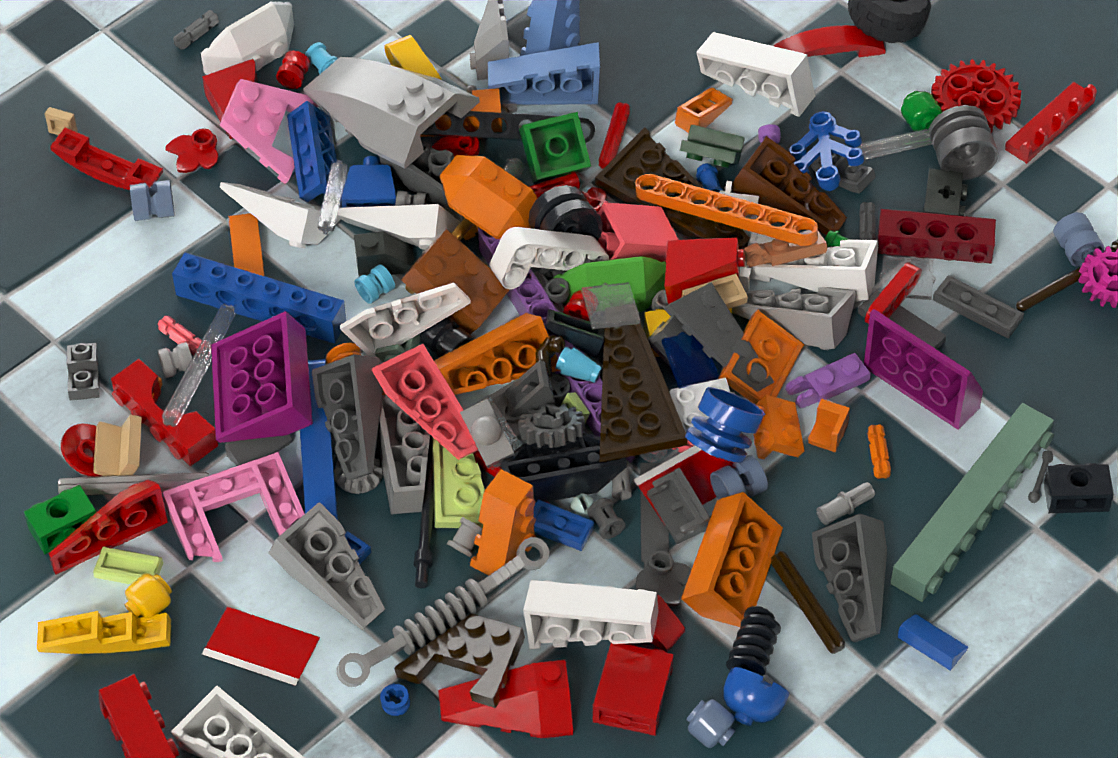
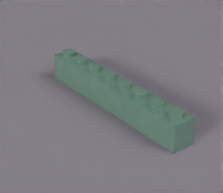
(972, 502)

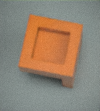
(829, 425)

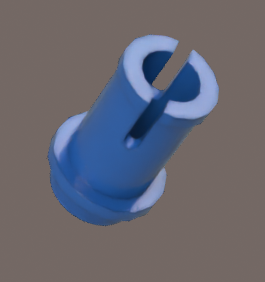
(708, 177)

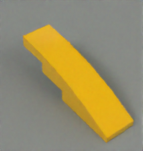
(97, 634)

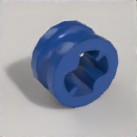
(390, 706)

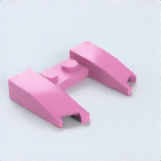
(190, 501)

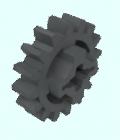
(551, 425)

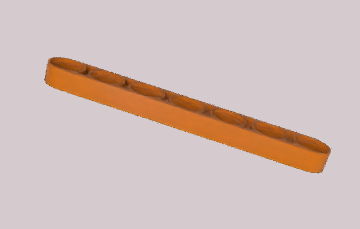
(735, 217)

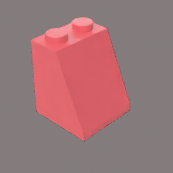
(635, 231)

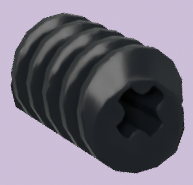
(754, 641)

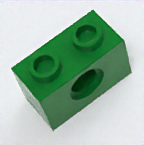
(45, 522)

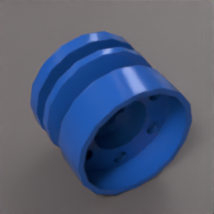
(722, 430)

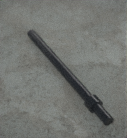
(423, 556)

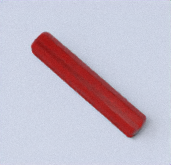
(614, 134)

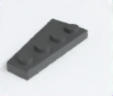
(713, 325)

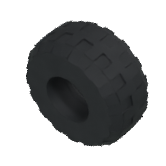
(890, 19)

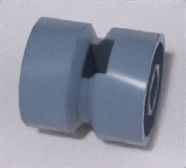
(152, 200)
(1077, 237)
(739, 478)

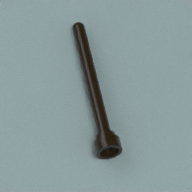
(1054, 287)

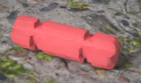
(179, 333)

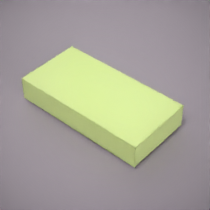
(125, 565)

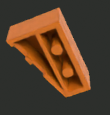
(506, 522)

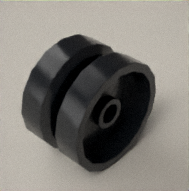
(565, 211)

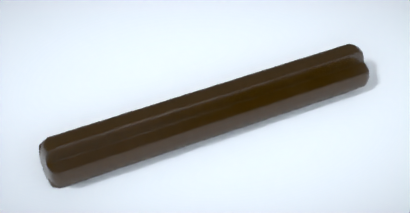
(808, 602)

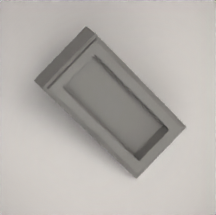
(487, 433)

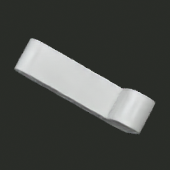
(529, 248)

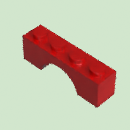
(188, 440)

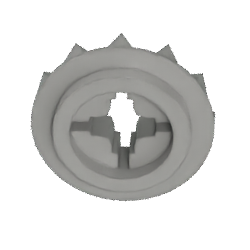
(360, 484)

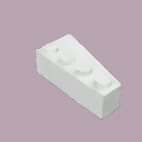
(588, 614)
(227, 730)

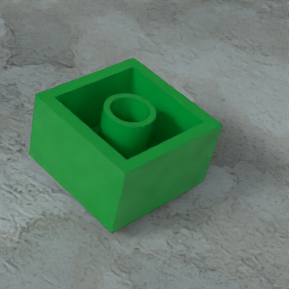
(555, 147)

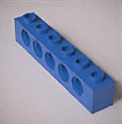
(258, 296)

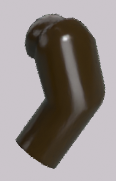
(548, 349)

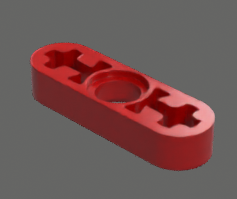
(896, 291)

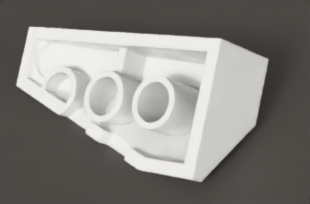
(403, 318)

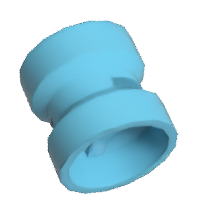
(374, 284)

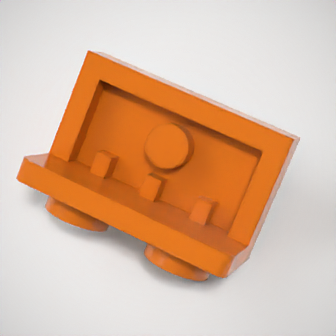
(778, 429)

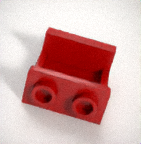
(632, 688)

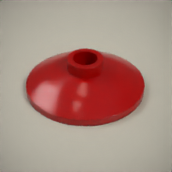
(79, 448)

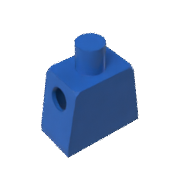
(369, 185)

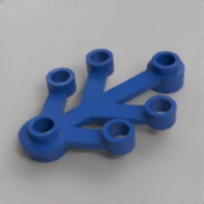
(821, 127)

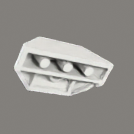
(258, 36)

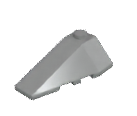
(811, 318)

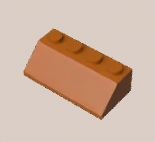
(732, 560)

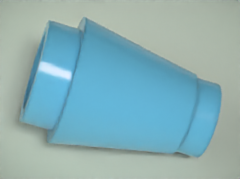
(577, 365)

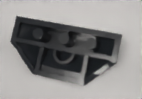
(563, 470)

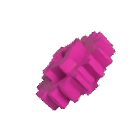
(1103, 269)

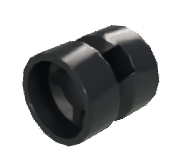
(445, 337)

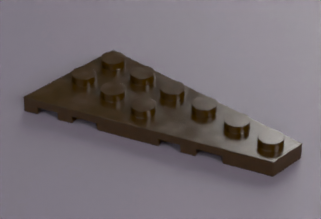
(644, 157)
(635, 399)

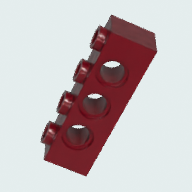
(936, 236)

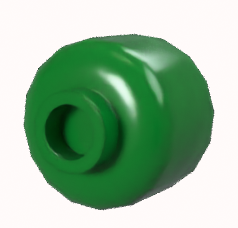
(920, 110)

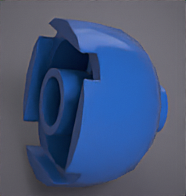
(753, 697)

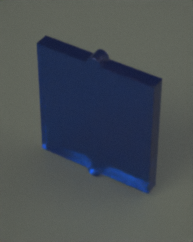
(688, 360)

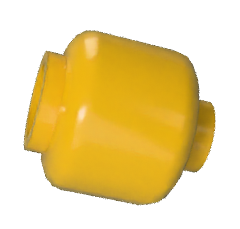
(148, 596)

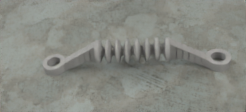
(455, 606)

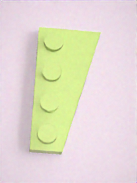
(456, 488)

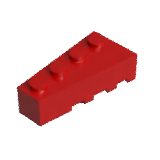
(133, 720)

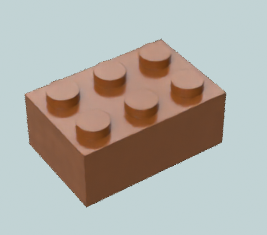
(452, 262)

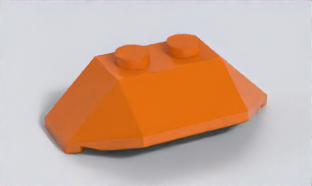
(487, 194)

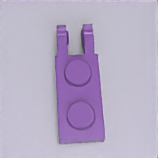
(829, 381)

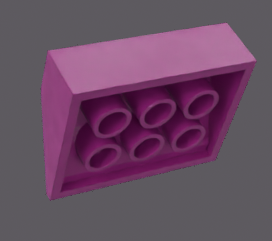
(921, 371)
(262, 381)

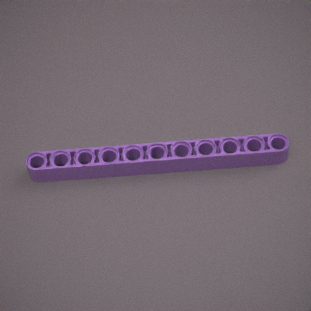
(533, 300)

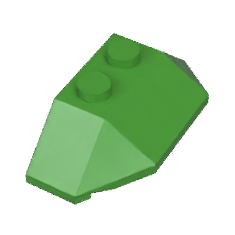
(643, 274)

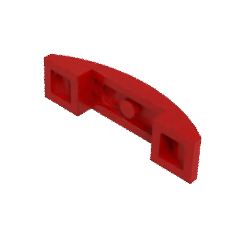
(833, 40)
(102, 165)

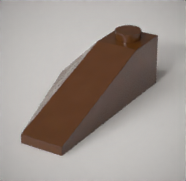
(783, 186)

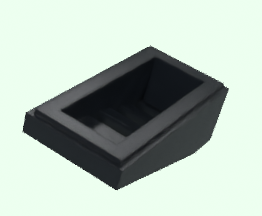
(576, 332)

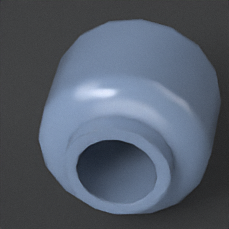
(711, 723)

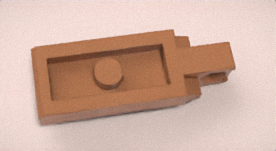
(782, 252)

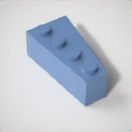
(552, 26)
(548, 77)

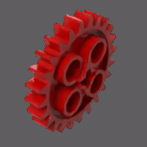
(980, 88)

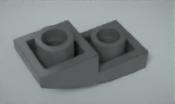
(852, 177)
(83, 371)

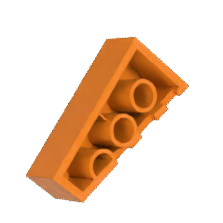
(495, 356)

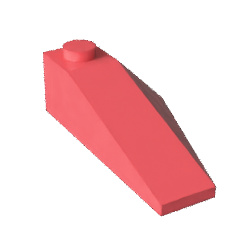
(423, 393)

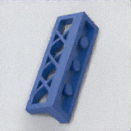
(311, 149)

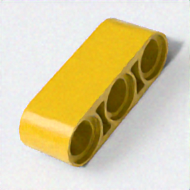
(408, 55)

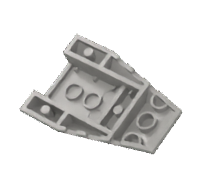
(386, 105)

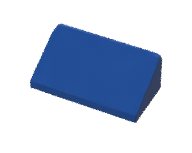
(932, 641)

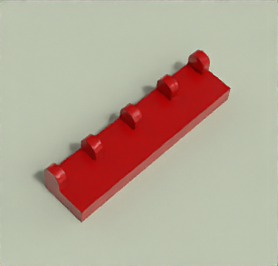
(1051, 121)

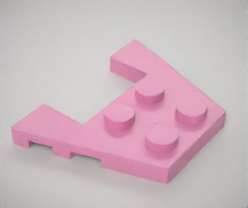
(255, 118)

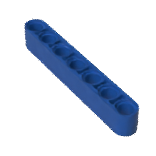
(317, 455)

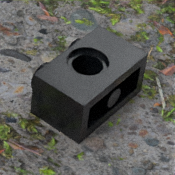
(1065, 496)

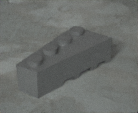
(424, 175)

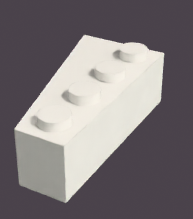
(759, 69)

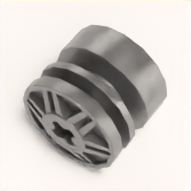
(963, 141)

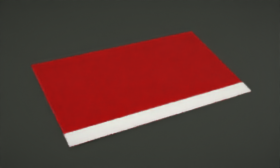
(696, 468)
(261, 646)

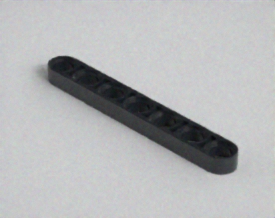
(485, 120)

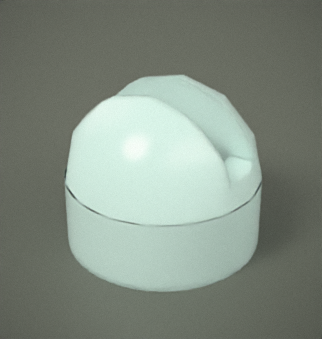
(576, 504)

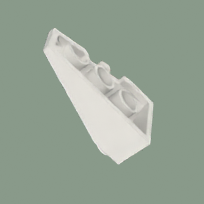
(280, 214)
(407, 223)
(841, 267)

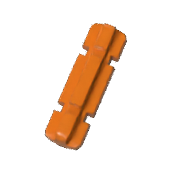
(879, 451)

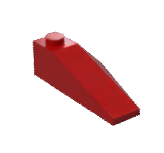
(119, 521)
(531, 702)

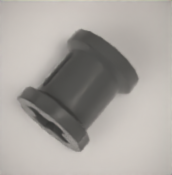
(606, 518)

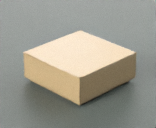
(59, 119)

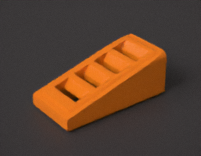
(700, 110)

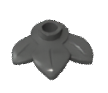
(665, 580)

